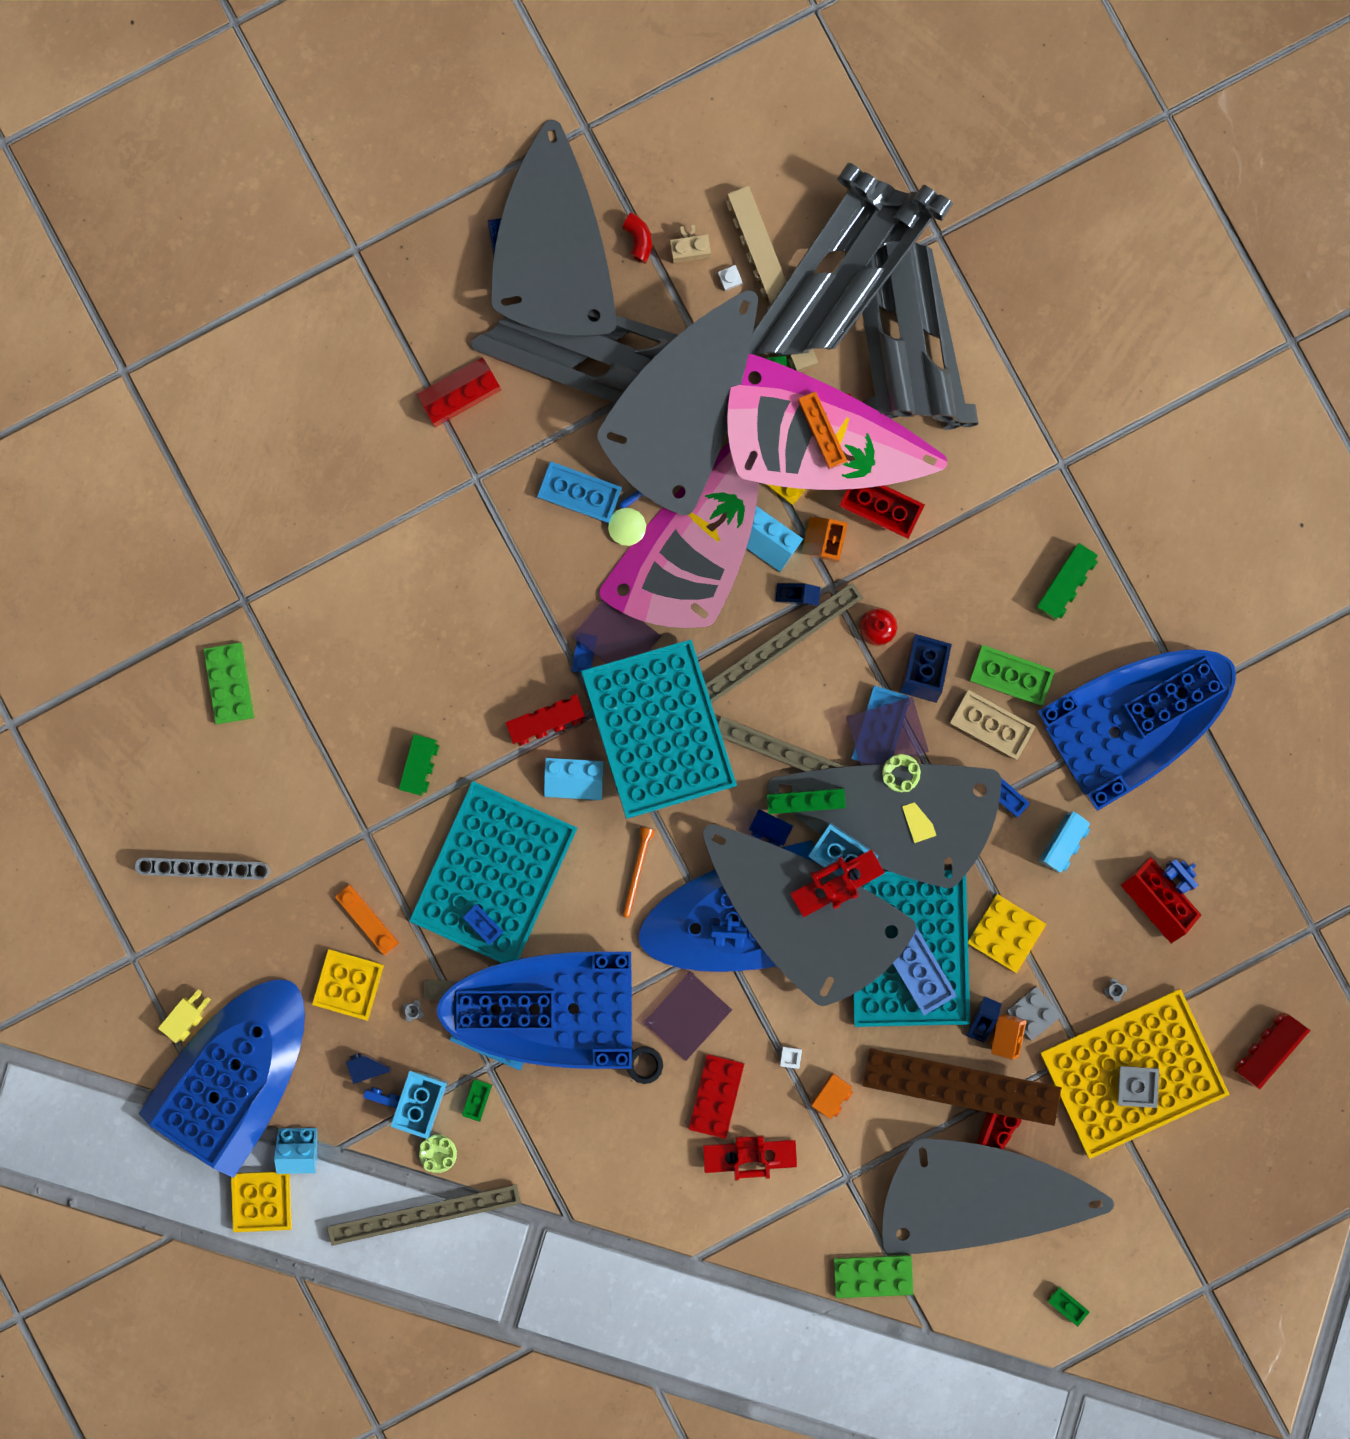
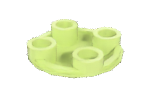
(627, 526)
(896, 761)
(437, 1154)

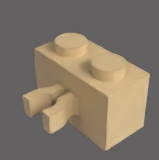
(690, 248)

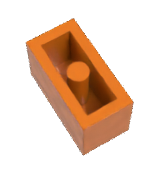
(1008, 1036)
(831, 1096)

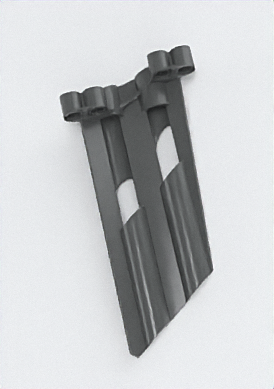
(822, 307)
(557, 354)
(901, 370)

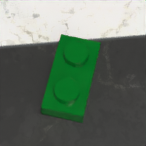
(477, 1100)
(1068, 1306)

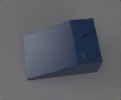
(926, 668)

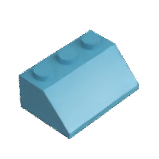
(772, 540)
(573, 779)
(1065, 842)
(835, 844)
(419, 1104)

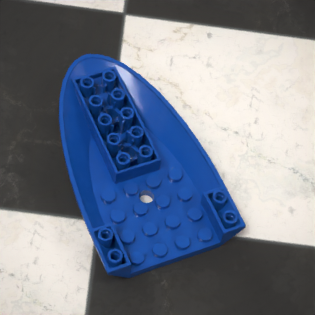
(1145, 746)
(703, 901)
(554, 1037)
(228, 1130)

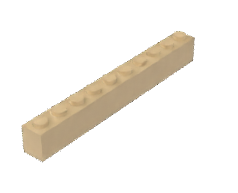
(763, 258)

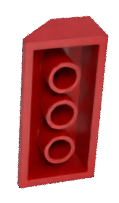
(459, 392)
(884, 507)
(1160, 901)
(1271, 1050)

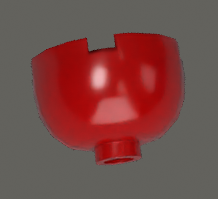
(878, 626)

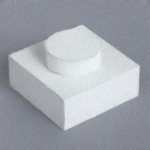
(730, 278)
(791, 1057)

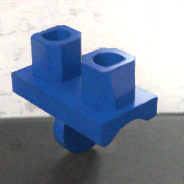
(1184, 874)
(729, 929)

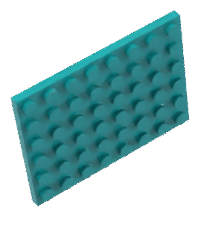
(658, 729)
(494, 858)
(943, 924)

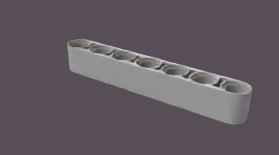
(193, 868)

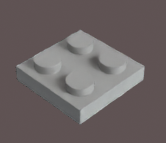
(1036, 1010)
(1138, 1086)

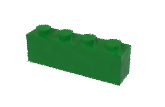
(1066, 582)
(806, 801)

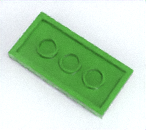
(1012, 675)
(229, 683)
(873, 1276)

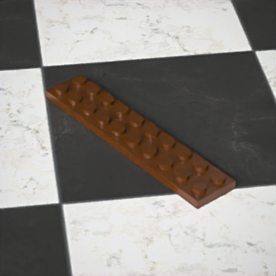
(962, 1087)

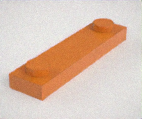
(822, 430)
(367, 919)

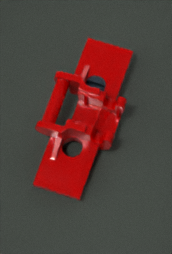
(840, 889)
(746, 1150)

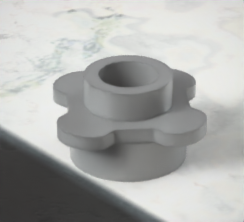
(1121, 989)
(416, 1006)

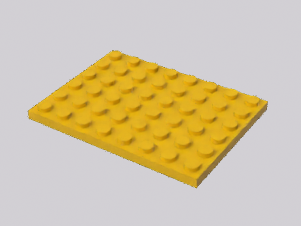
(1151, 1036)

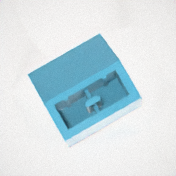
(296, 1151)

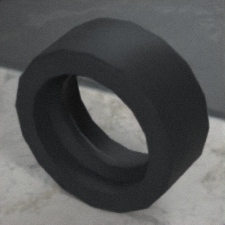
(659, 1062)

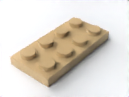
(992, 725)

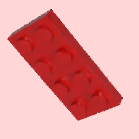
(716, 1096)

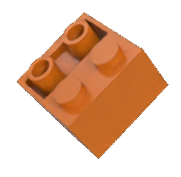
(824, 538)

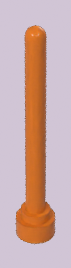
(645, 836)

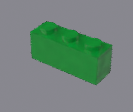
(419, 765)

